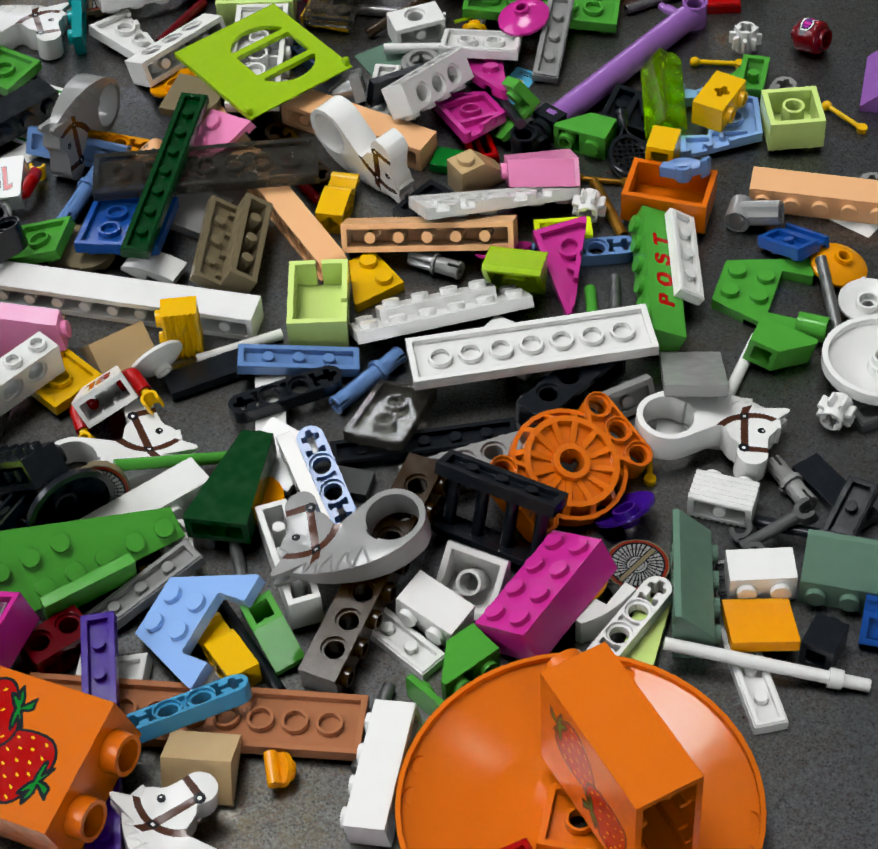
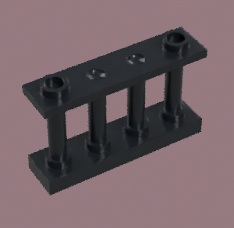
(503, 484)

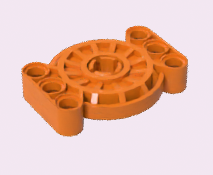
(581, 438)

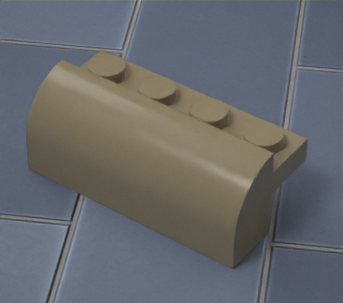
(231, 244)

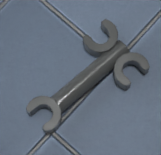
(753, 539)

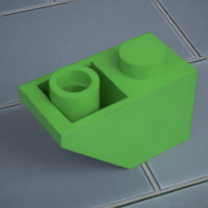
(586, 134)
(778, 345)
(273, 633)
(466, 658)

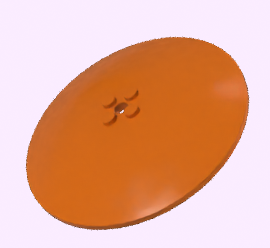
(483, 782)

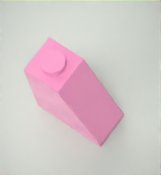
(541, 169)
(23, 321)

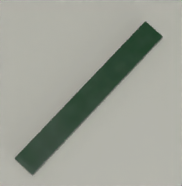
(164, 176)

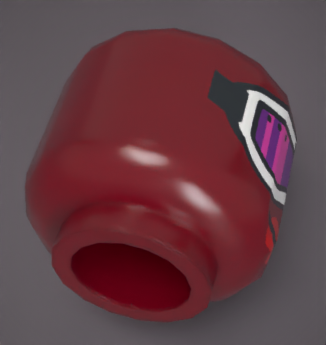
(811, 36)

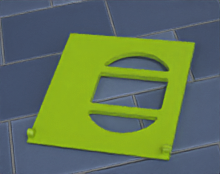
(244, 90)

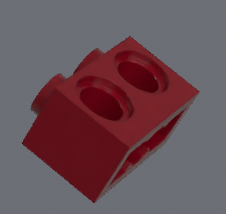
(54, 643)

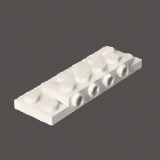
(266, 57)
(438, 310)

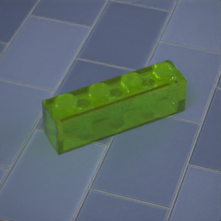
(663, 92)

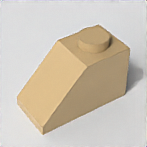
(472, 171)

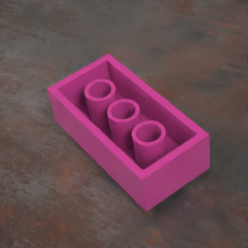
(547, 594)

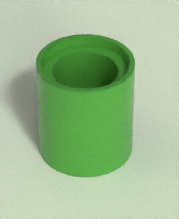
(813, 325)

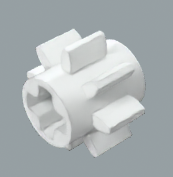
(745, 37)
(589, 203)
(836, 411)

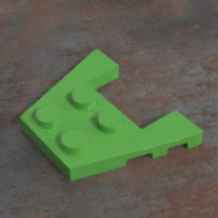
(750, 286)

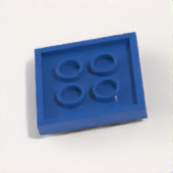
(108, 223)

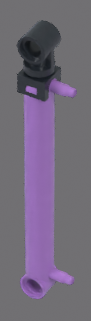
(579, 100)

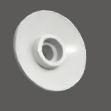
(859, 298)
(159, 359)

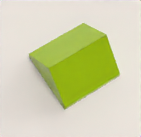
(516, 266)

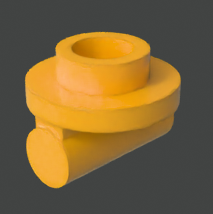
(279, 768)

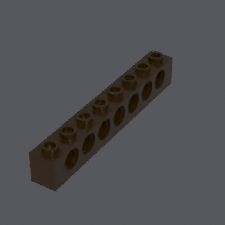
(333, 675)

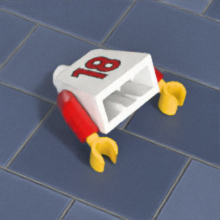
(18, 182)
(108, 395)

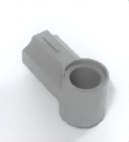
(745, 212)

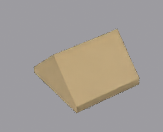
(118, 348)
(203, 752)

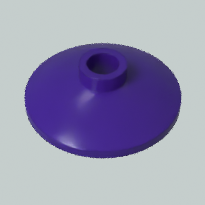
(627, 510)

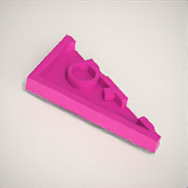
(489, 73)
(565, 249)

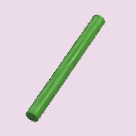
(167, 461)

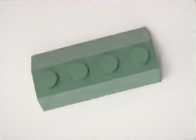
(838, 570)
(693, 583)

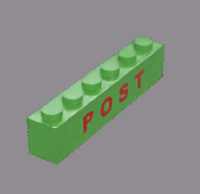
(654, 277)

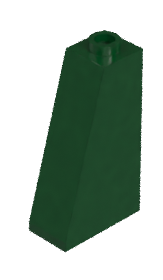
(237, 485)

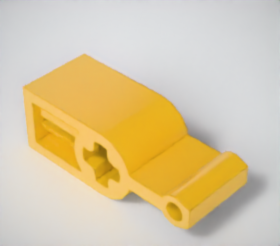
(337, 200)
(228, 652)

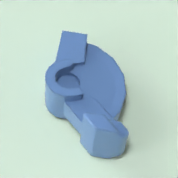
(685, 168)

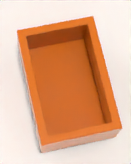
(648, 188)

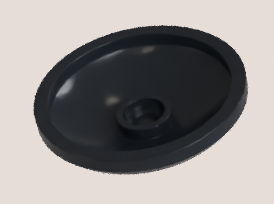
(71, 497)

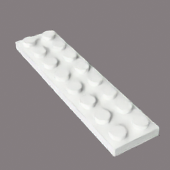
(531, 346)

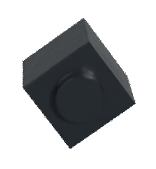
(823, 642)

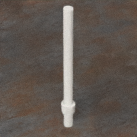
(833, 678)

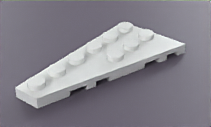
(488, 201)

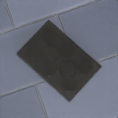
(389, 415)

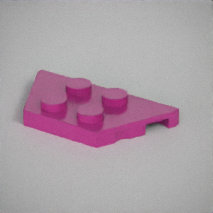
(470, 114)

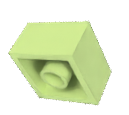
(792, 118)

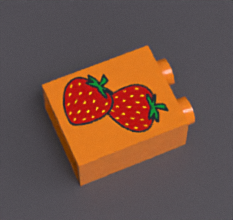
(617, 754)
(59, 761)

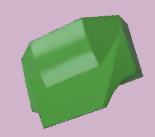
(755, 72)

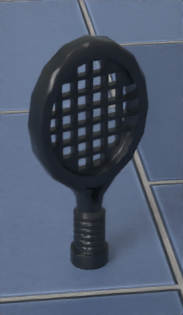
(624, 136)

